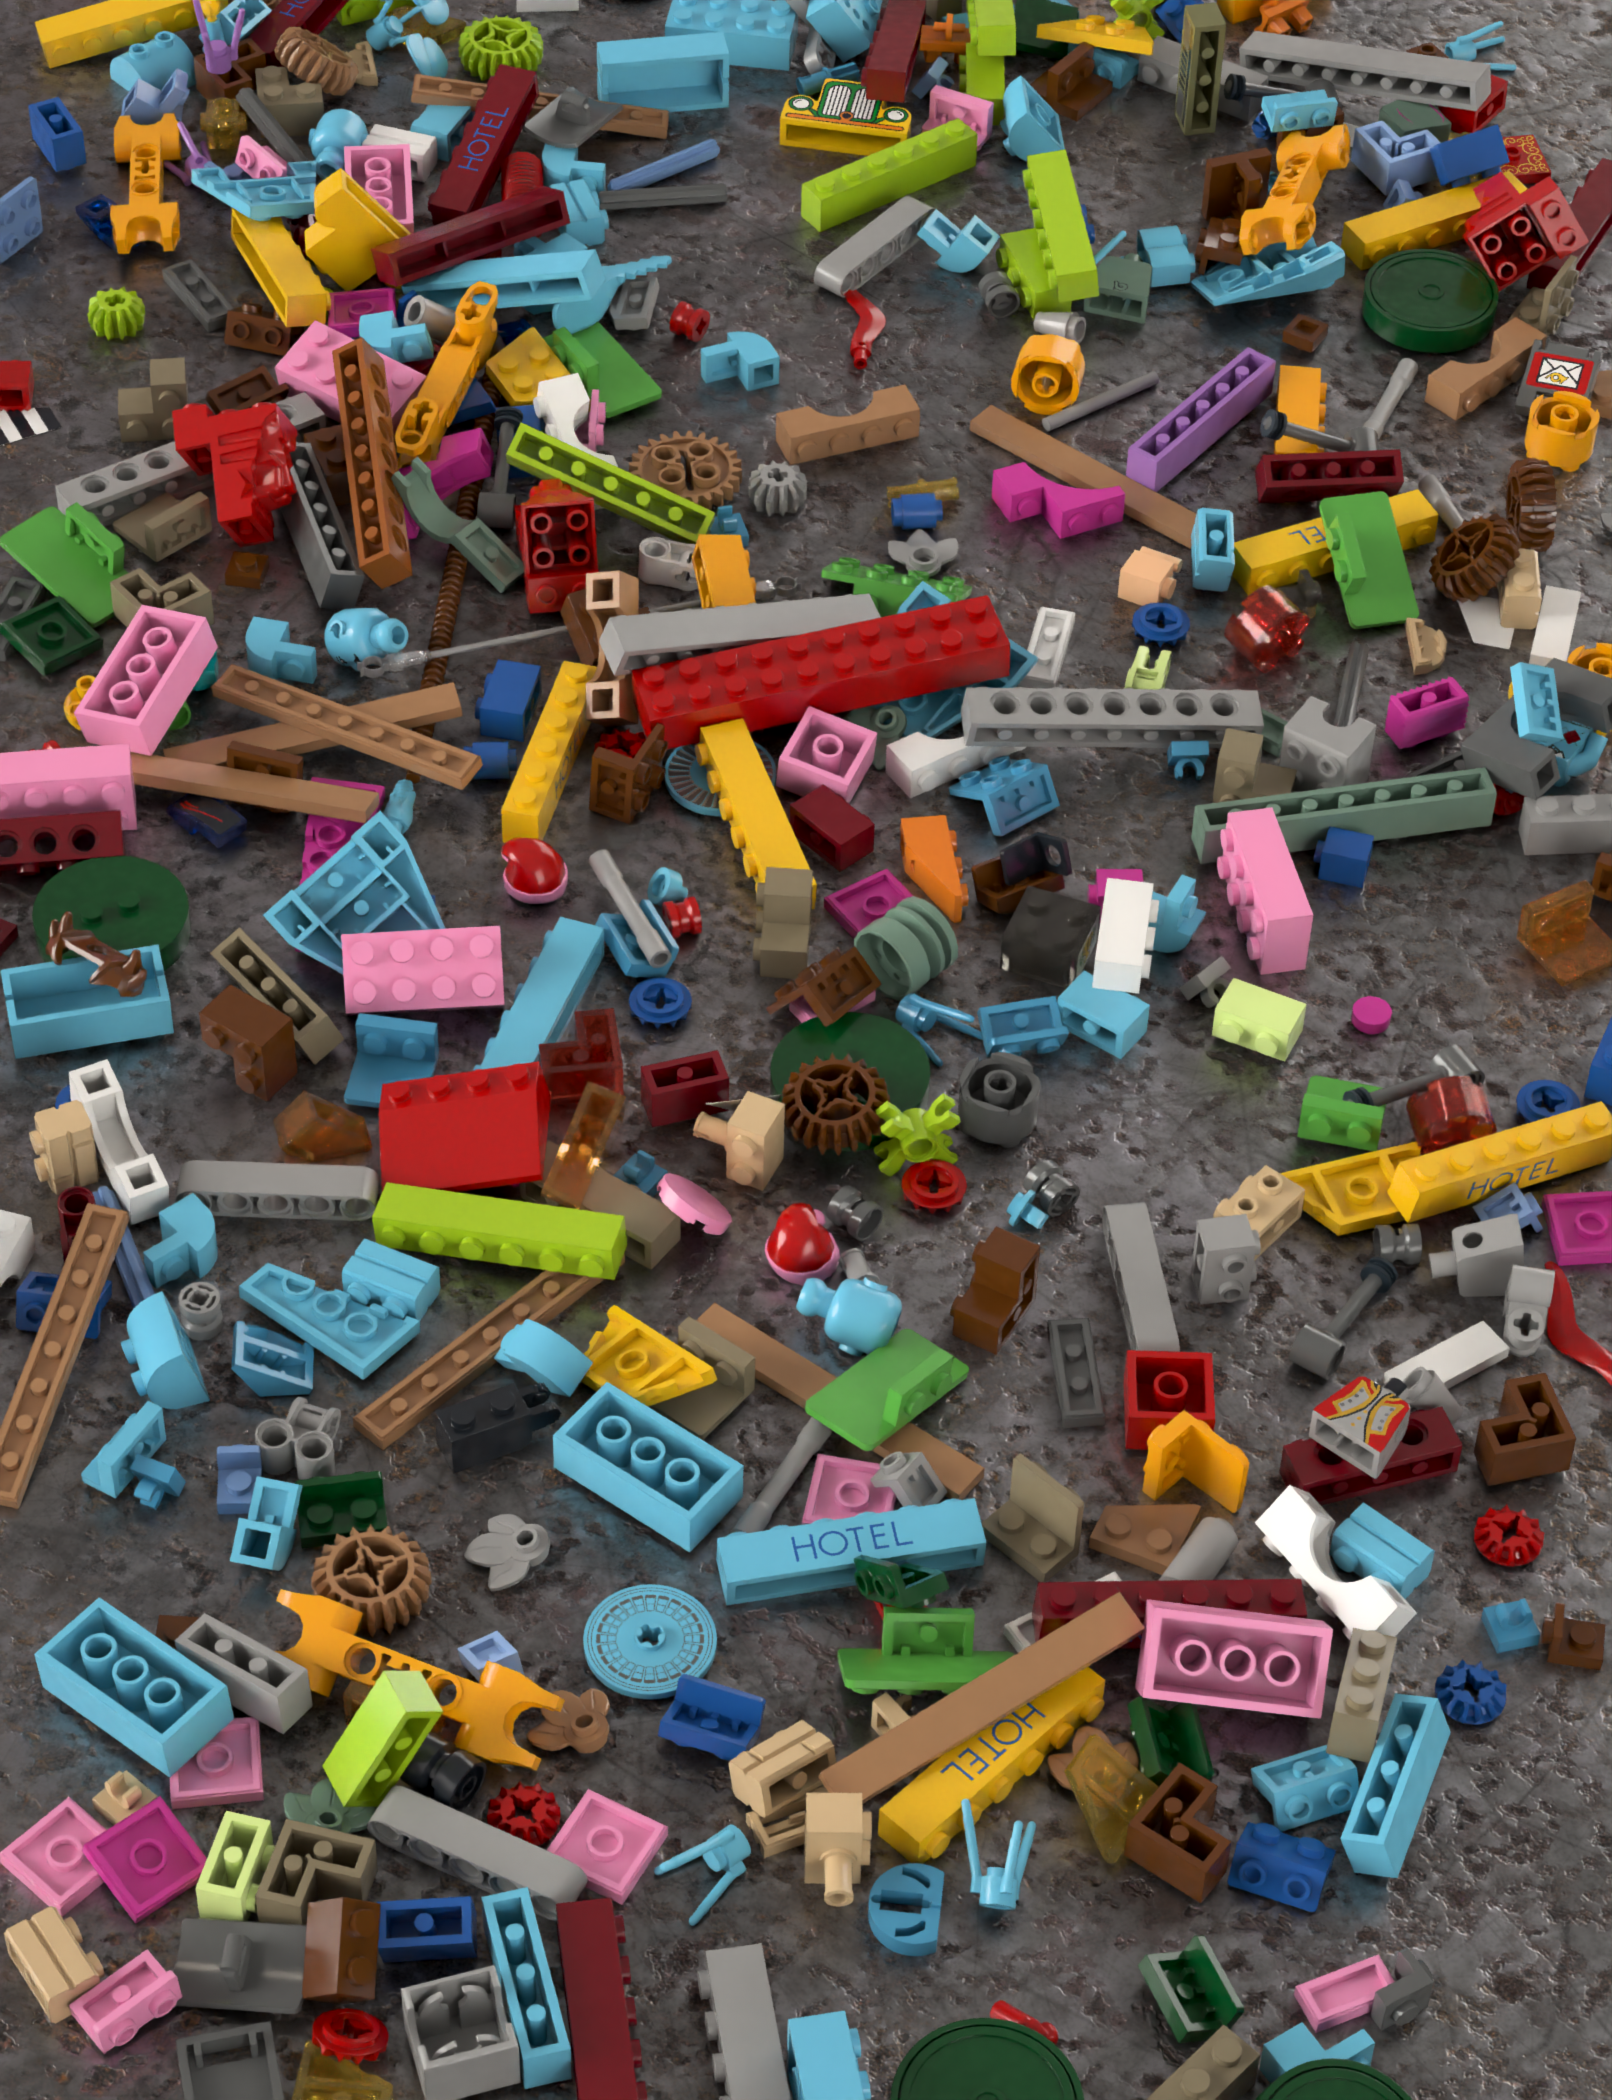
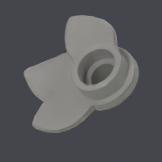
(923, 553)
(506, 1550)

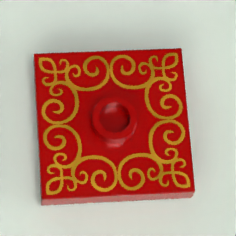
(1525, 159)

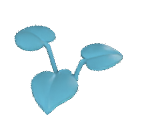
(424, 52)

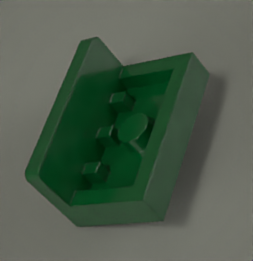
(898, 1585)
(1168, 1738)
(1192, 1990)

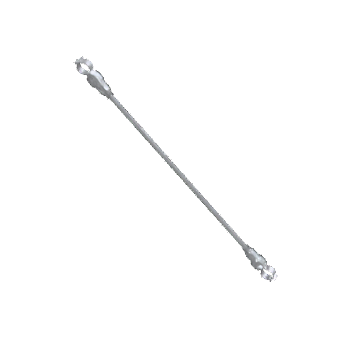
(401, 661)

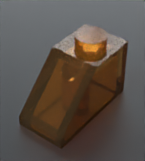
(320, 1130)

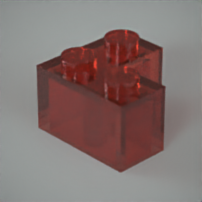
(591, 1058)

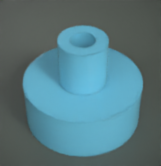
(666, 886)

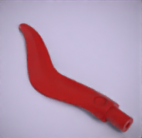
(868, 329)
(1566, 1334)

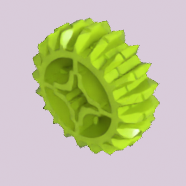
(499, 42)

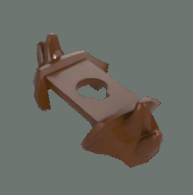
(114, 968)

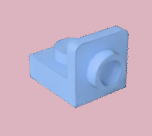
(489, 1648)

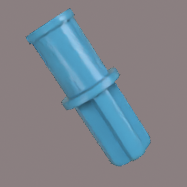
(813, 83)

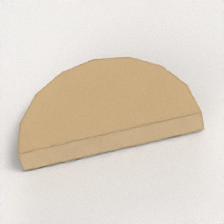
(364, 59)
(1425, 646)

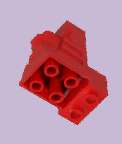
(1521, 230)
(248, 463)
(555, 543)

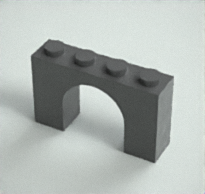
(1526, 765)

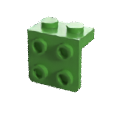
(1338, 1121)

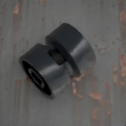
(446, 1772)

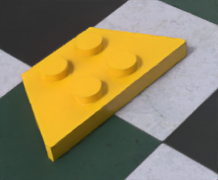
(1100, 33)
(522, 366)
(1353, 1191)
(642, 1361)

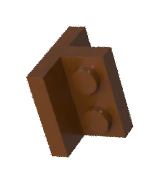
(1071, 85)
(1236, 183)

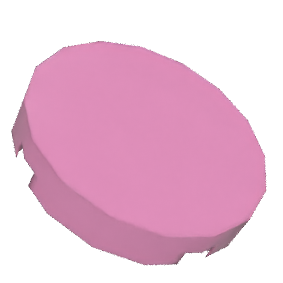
(693, 1203)

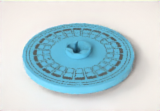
(661, 1613)

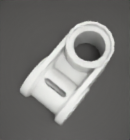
(666, 563)

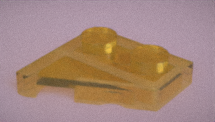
(417, 24)
(1107, 1793)
(328, 2080)

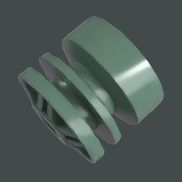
(907, 947)

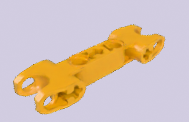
(1289, 209)
(146, 215)
(449, 377)
(483, 1708)

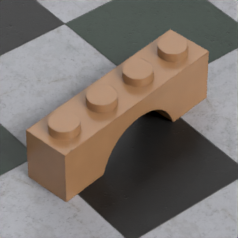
(1462, 386)
(813, 435)
(610, 696)

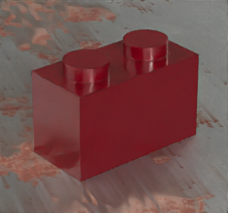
(832, 827)
(683, 1087)

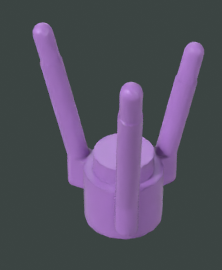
(217, 53)
(193, 161)

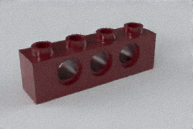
(1327, 475)
(65, 829)
(1425, 1452)

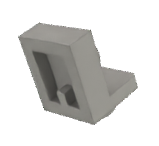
(910, 1479)

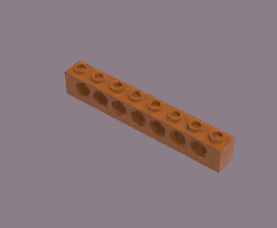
(371, 463)

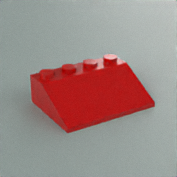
(465, 1129)

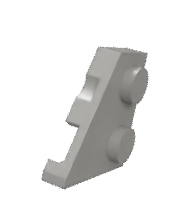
(634, 303)

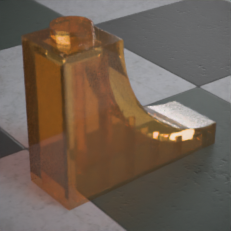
(585, 1145)

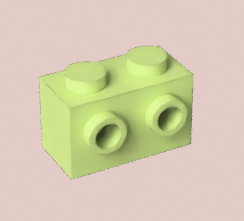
(1259, 1019)
(235, 1868)

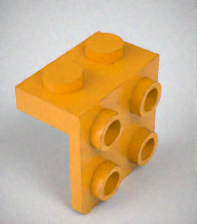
(1201, 1456)

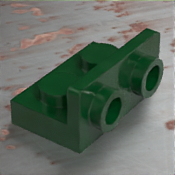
(338, 1504)

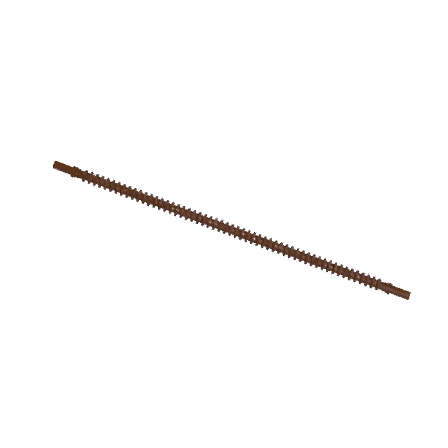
(455, 567)

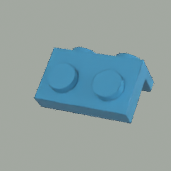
(625, 947)
(1022, 1026)

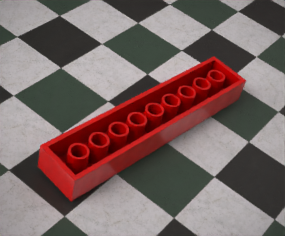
(825, 670)

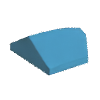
(271, 1361)

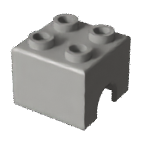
(1326, 753)
(460, 2035)

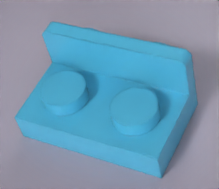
(1112, 65)
(1299, 110)
(1536, 703)
(140, 1434)
(1307, 1786)

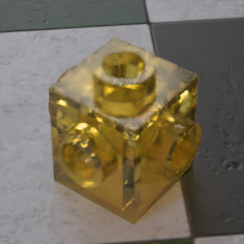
(223, 123)

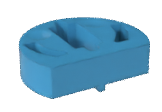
(903, 1931)

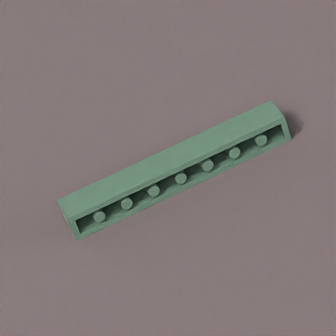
(1374, 808)

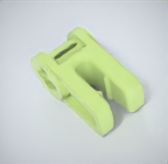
(1142, 677)

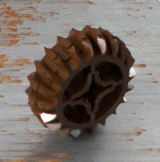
(1532, 503)
(1475, 557)
(831, 1091)

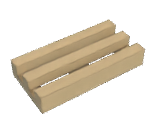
(783, 1834)

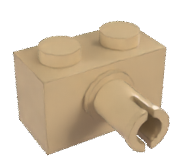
(750, 1137)
(836, 1843)

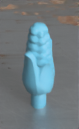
(400, 805)

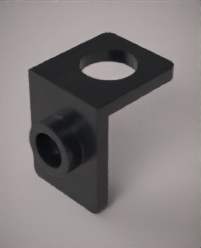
(1033, 856)

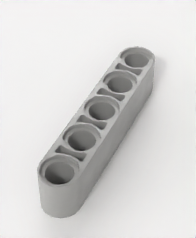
(873, 247)
(281, 1189)
(1139, 1278)
(474, 1850)

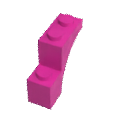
(460, 461)
(1067, 509)

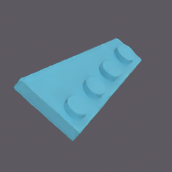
(329, 1320)

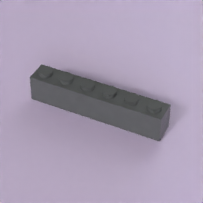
(321, 535)

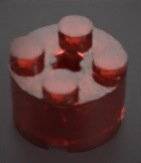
(1267, 628)
(1450, 1114)

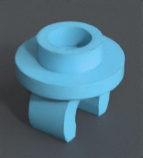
(1022, 1208)

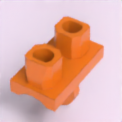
(1280, 13)
(944, 38)

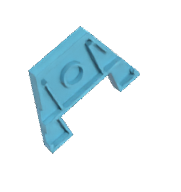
(264, 196)

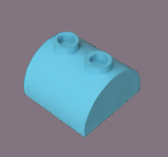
(153, 62)
(1029, 122)
(164, 1356)

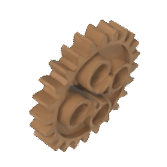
(710, 467)

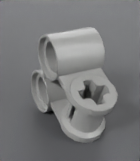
(1526, 1307)
(300, 1441)

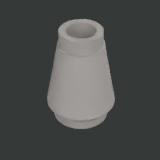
(1063, 324)
(1429, 1392)

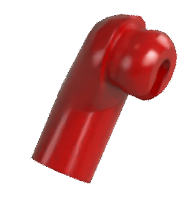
(1008, 2012)

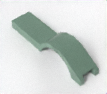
(469, 537)

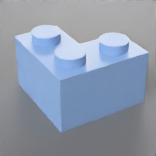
(1388, 157)

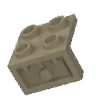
(1547, 306)
(166, 524)
(708, 1406)
(1038, 1523)

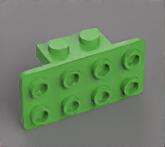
(604, 367)
(71, 558)
(1368, 560)
(888, 587)
(886, 1389)
(919, 1653)

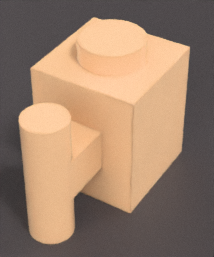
(1148, 576)

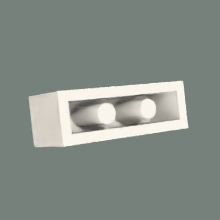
(1125, 936)

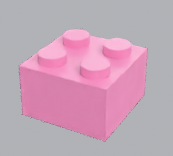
(826, 753)

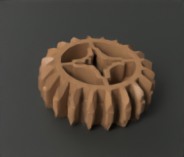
(316, 60)
(374, 1575)

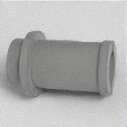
(855, 1265)

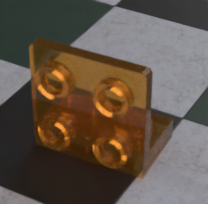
(1563, 934)

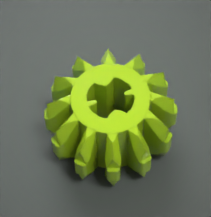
(116, 313)

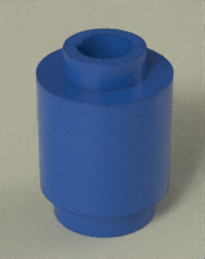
(916, 511)
(496, 759)

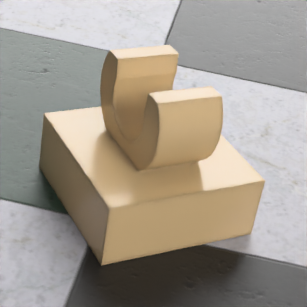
(890, 1713)
(122, 1797)

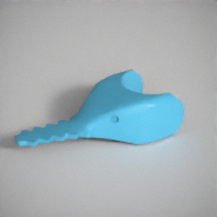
(583, 314)

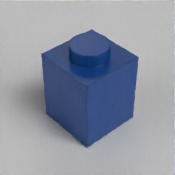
(1344, 856)

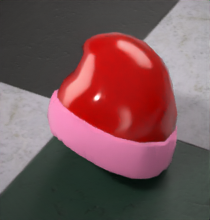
(533, 871)
(802, 1245)

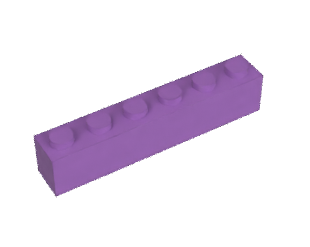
(1201, 420)

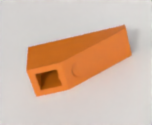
(930, 862)

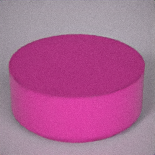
(1371, 1015)

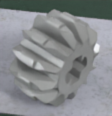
(777, 488)

